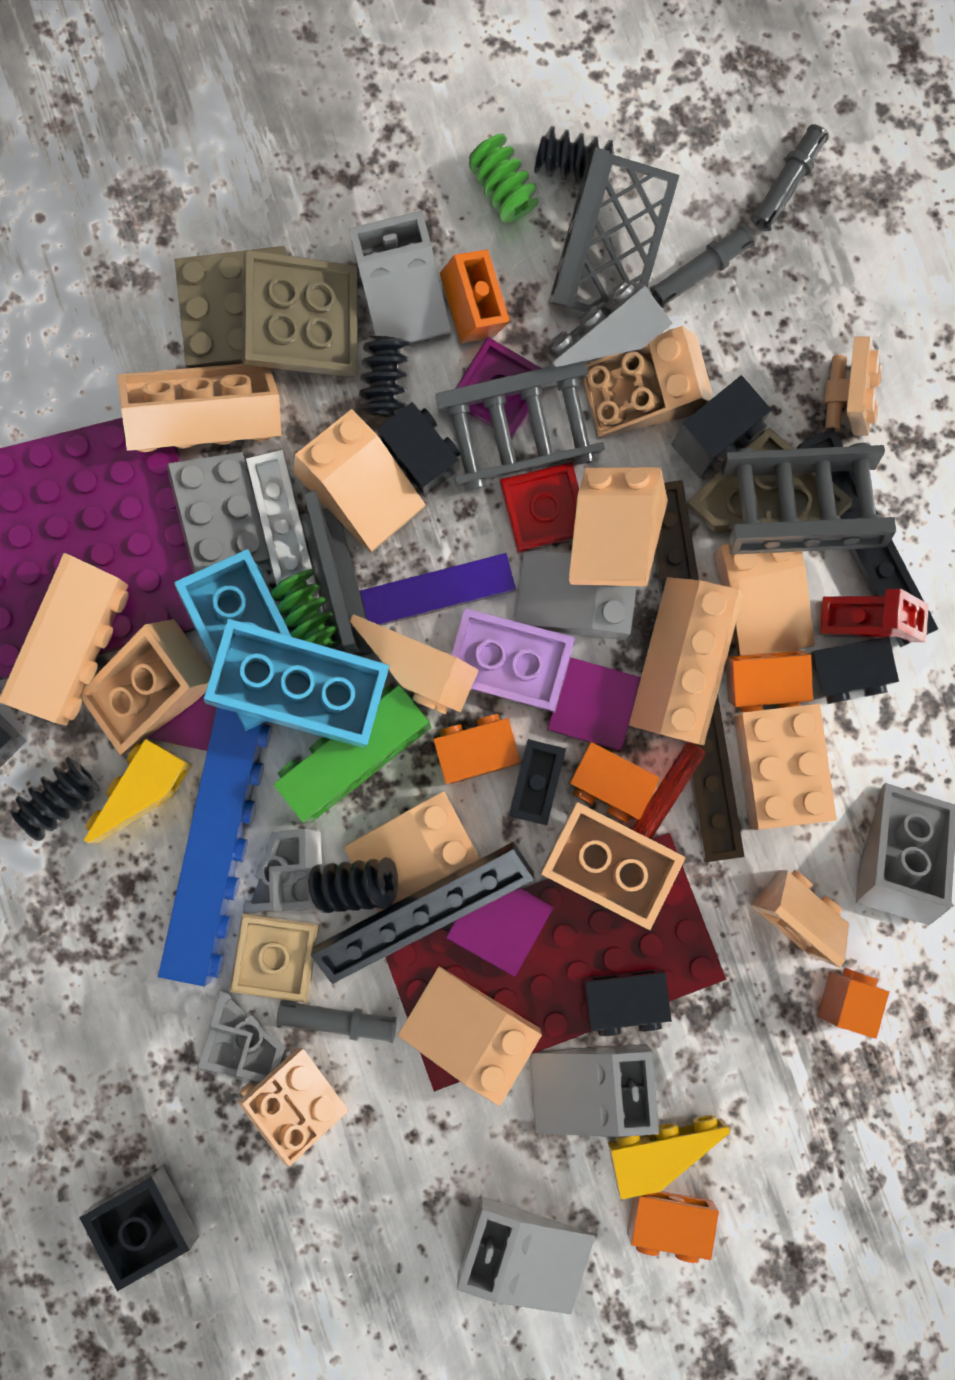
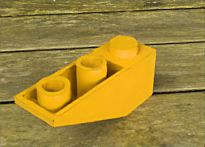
(146, 784)
(653, 1161)

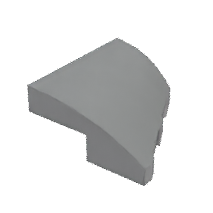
(286, 872)
(238, 1044)

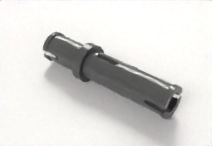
(798, 164)
(714, 258)
(336, 1021)

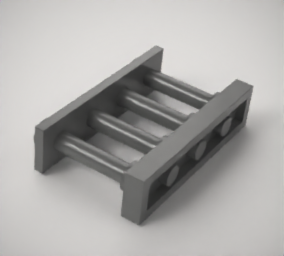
(530, 387)
(791, 532)

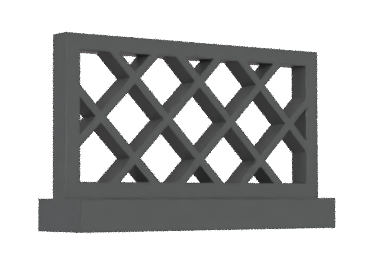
(585, 220)
(334, 574)

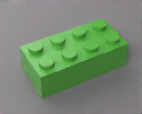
(339, 768)

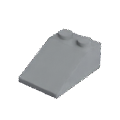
(555, 605)
(909, 856)

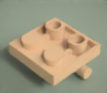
(854, 393)
(292, 1106)

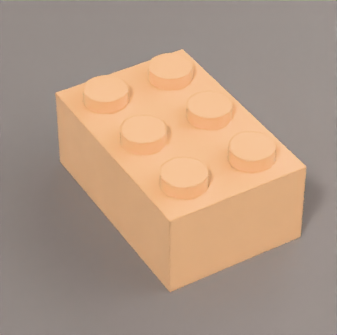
(784, 767)
(612, 865)

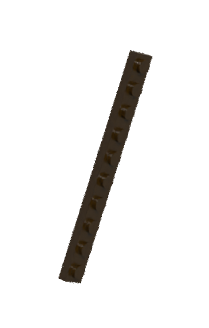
(712, 779)

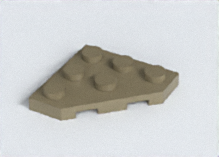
(719, 499)

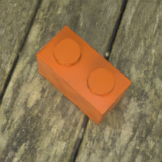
(474, 296)
(769, 679)
(477, 749)
(612, 782)
(853, 1002)
(673, 1225)

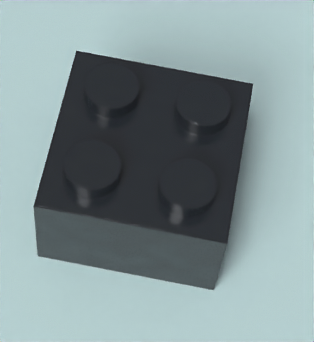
(721, 426)
(139, 1228)

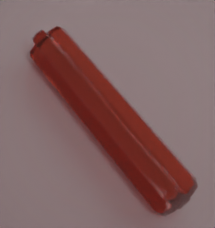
(669, 790)

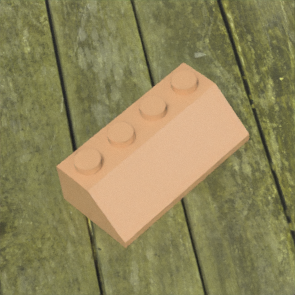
(198, 406)
(65, 641)
(686, 659)

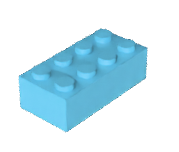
(233, 592)
(296, 683)

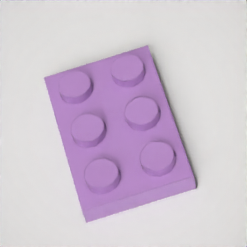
(514, 659)

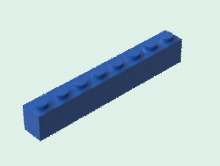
(214, 850)

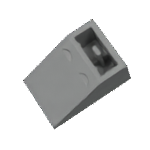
(400, 278)
(619, 326)
(595, 1091)
(523, 1259)

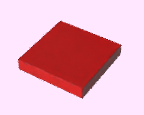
(541, 506)

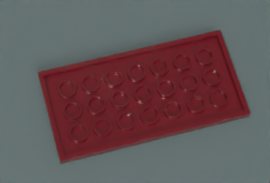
(573, 944)

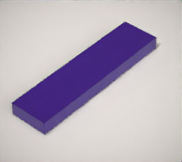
(438, 590)

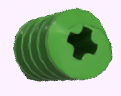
(500, 180)
(303, 610)

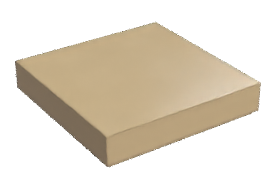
(274, 957)

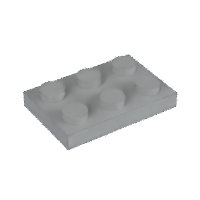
(217, 509)

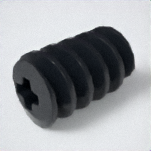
(566, 154)
(383, 376)
(55, 800)
(353, 885)

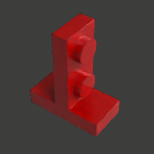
(875, 616)

